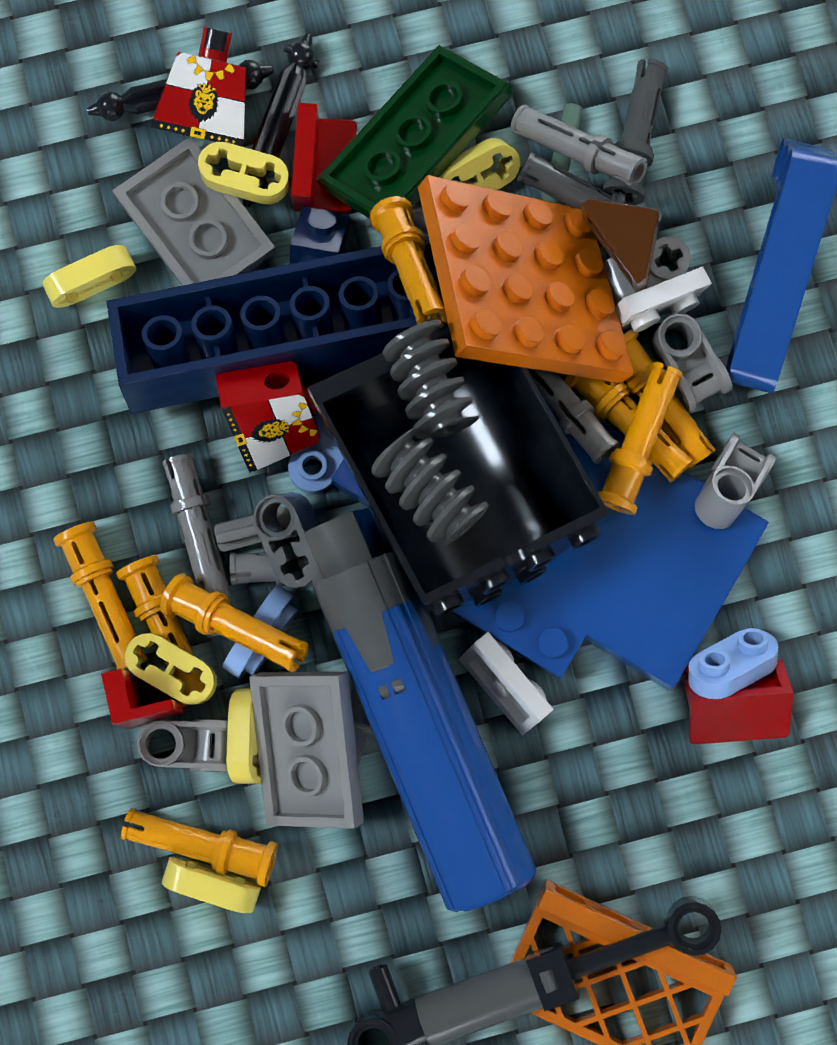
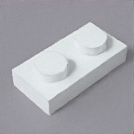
(674, 295)
(505, 683)

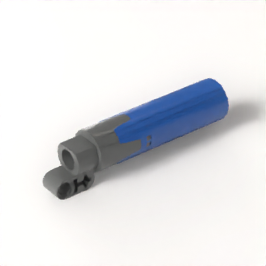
(406, 698)

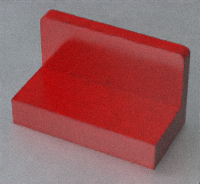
(316, 146)
(127, 705)
(750, 714)

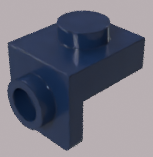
(318, 234)

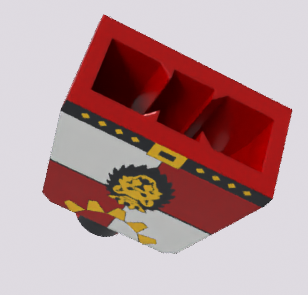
(204, 93)
(268, 412)

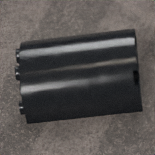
(510, 456)

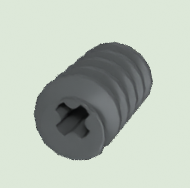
(426, 382)
(428, 488)

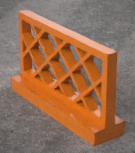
(607, 926)

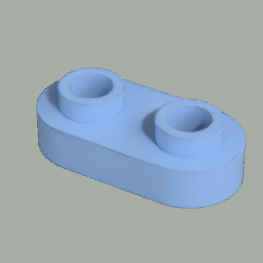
(325, 452)
(274, 611)
(733, 663)

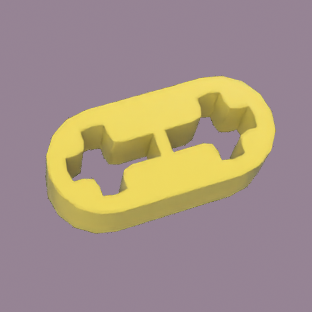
(475, 163)
(240, 183)
(89, 276)
(165, 680)
(241, 739)
(204, 884)

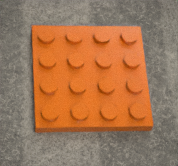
(522, 282)

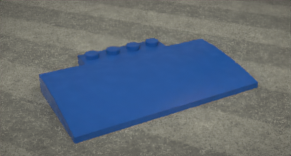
(633, 592)

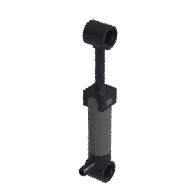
(529, 984)

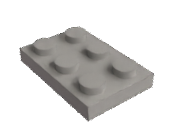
(190, 225)
(307, 749)

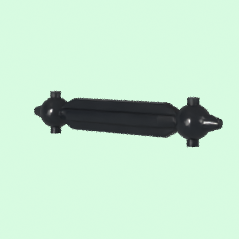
(147, 96)
(284, 102)

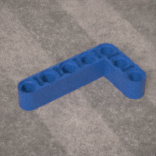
(789, 247)

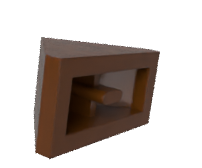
(626, 235)

